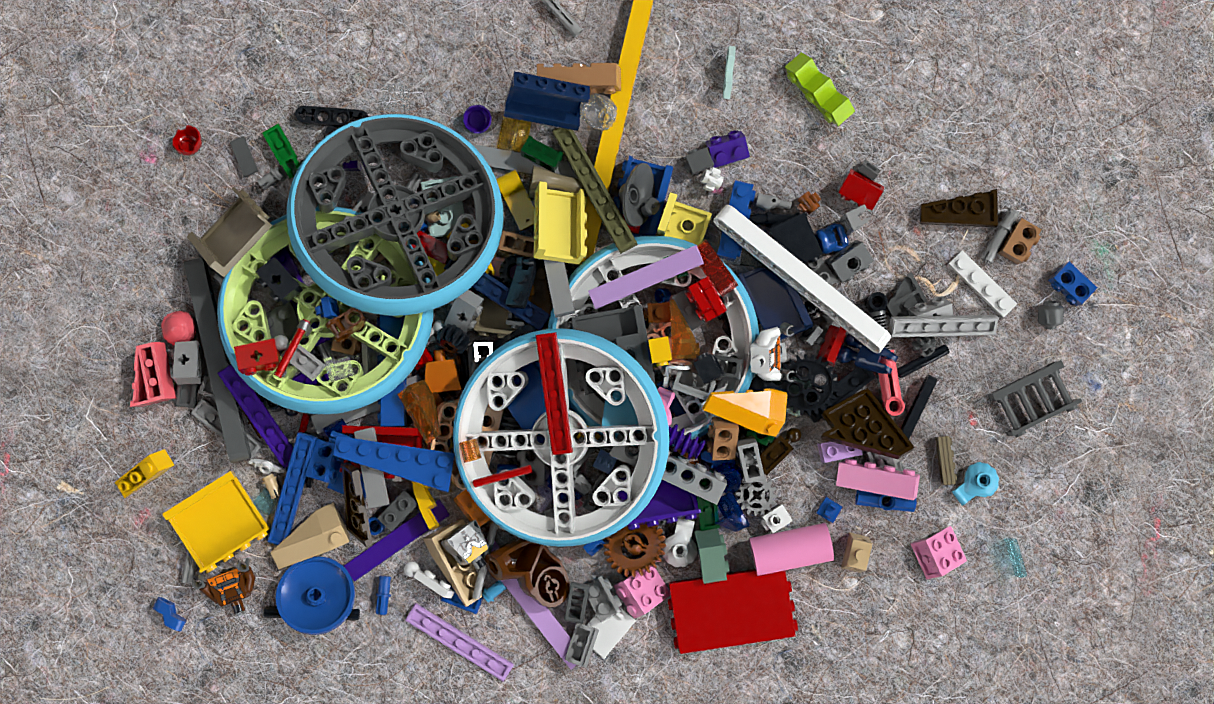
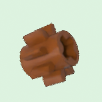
(809, 202)

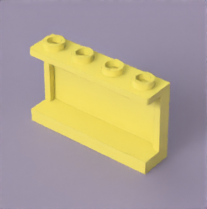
(559, 225)

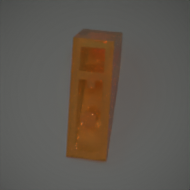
(681, 336)
(422, 409)

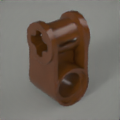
(345, 325)

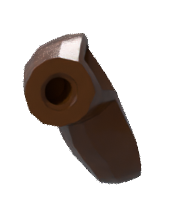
(534, 567)

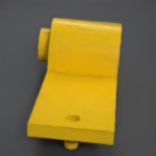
(517, 199)

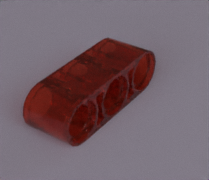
(716, 270)

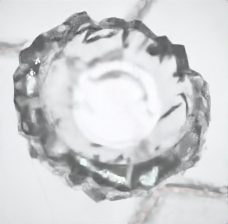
(599, 112)

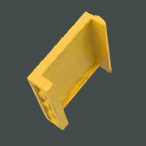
(217, 521)

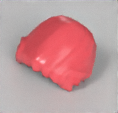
(178, 327)

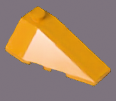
(757, 411)

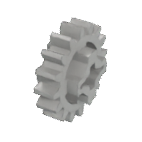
(749, 501)

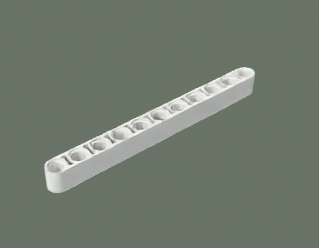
(802, 279)

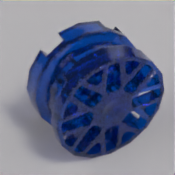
(731, 475)

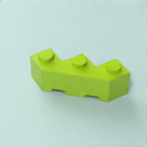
(819, 89)

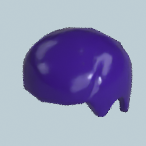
(477, 119)

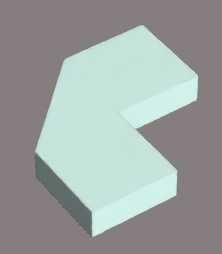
(729, 65)

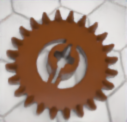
(623, 539)

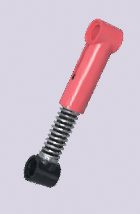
(894, 394)

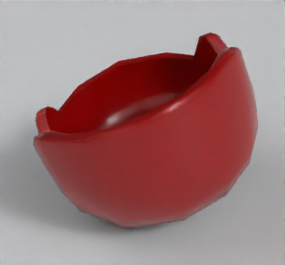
(187, 141)

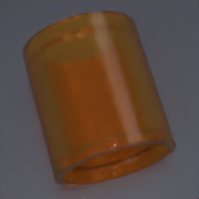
(470, 450)

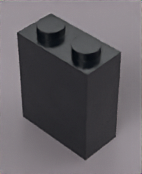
(796, 237)

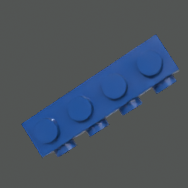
(740, 197)

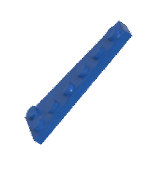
(411, 463)

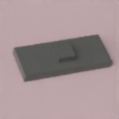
(244, 156)
(688, 310)

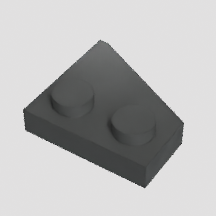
(905, 296)

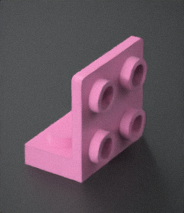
(939, 553)

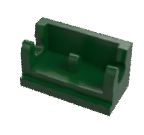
(541, 154)

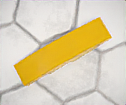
(425, 503)

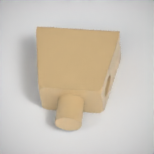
(857, 553)

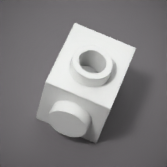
(775, 519)

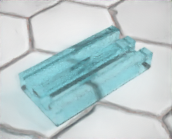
(1015, 557)

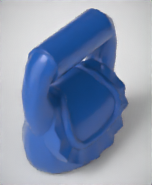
(827, 239)

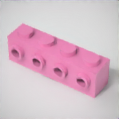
(877, 479)

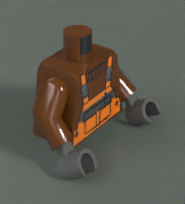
(229, 586)

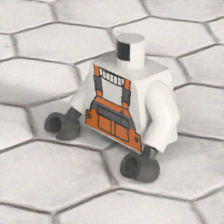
(766, 354)

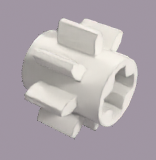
(711, 179)

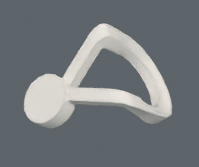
(688, 365)

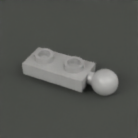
(301, 359)

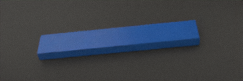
(292, 488)

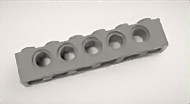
(710, 492)

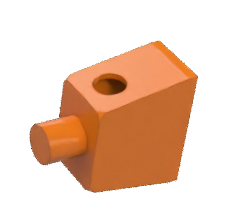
(442, 374)

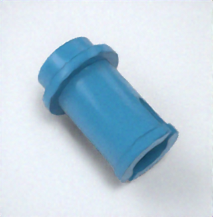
(493, 591)

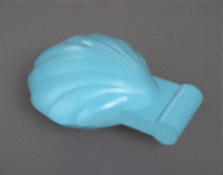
(978, 481)

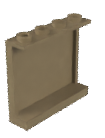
(232, 234)

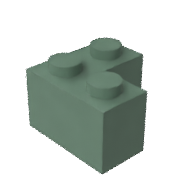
(711, 555)

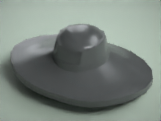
(635, 194)

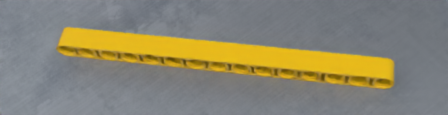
(611, 138)

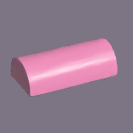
(791, 549)

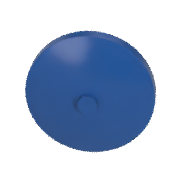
(315, 595)

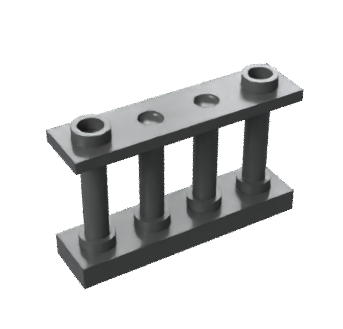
(1035, 379)

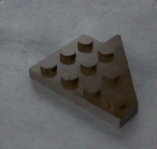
(866, 426)

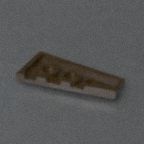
(970, 210)
(355, 507)

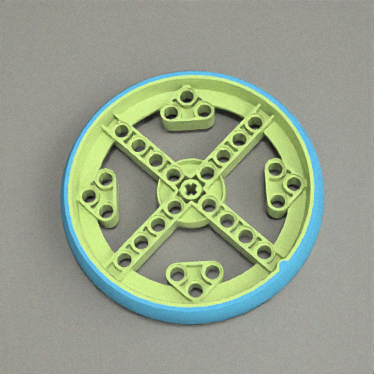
(325, 399)

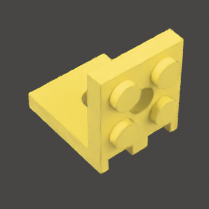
(676, 214)

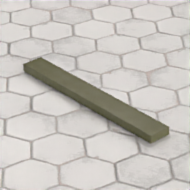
(595, 189)

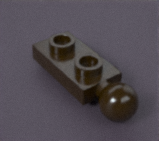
(779, 450)

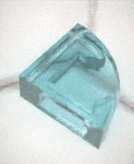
(264, 502)

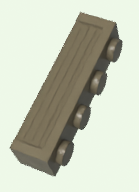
(945, 460)

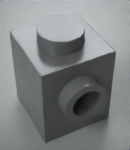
(698, 161)

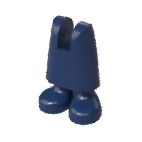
(865, 358)

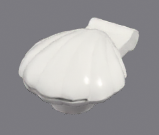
(680, 547)

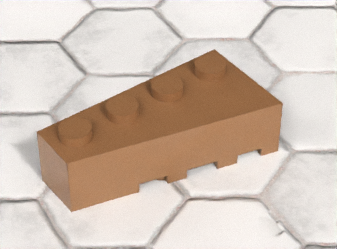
(599, 76)

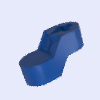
(169, 614)

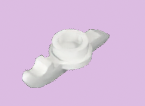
(267, 467)

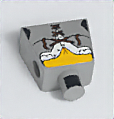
(467, 545)

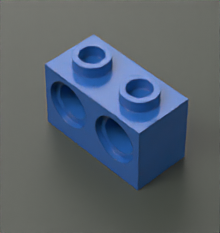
(1075, 279)
(321, 460)

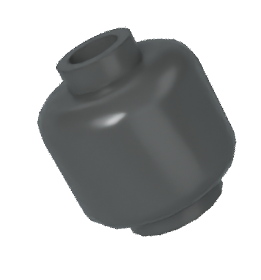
(1050, 314)

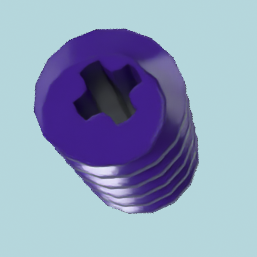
(684, 442)

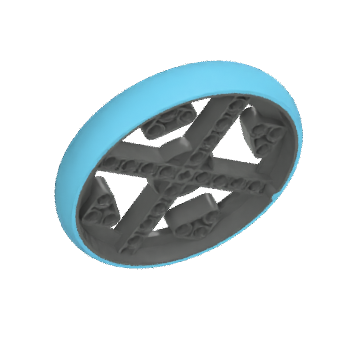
(412, 133)

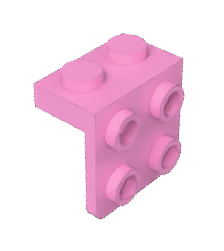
(642, 592)

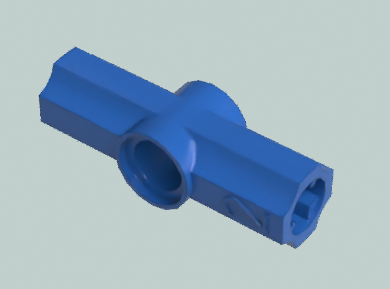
(874, 500)

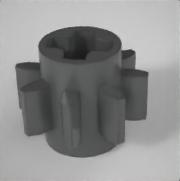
(924, 345)

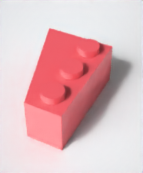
(152, 375)

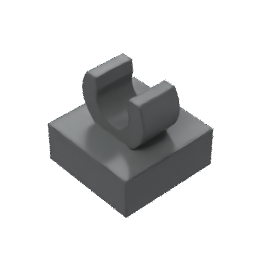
(869, 170)
(812, 336)

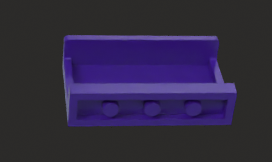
(666, 505)

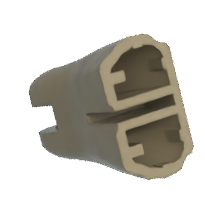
(553, 180)

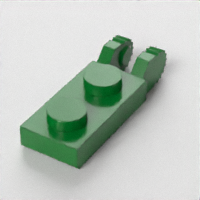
(281, 148)

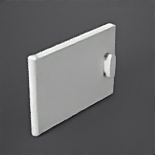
(610, 631)

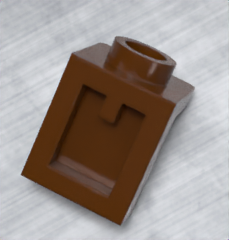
(657, 313)

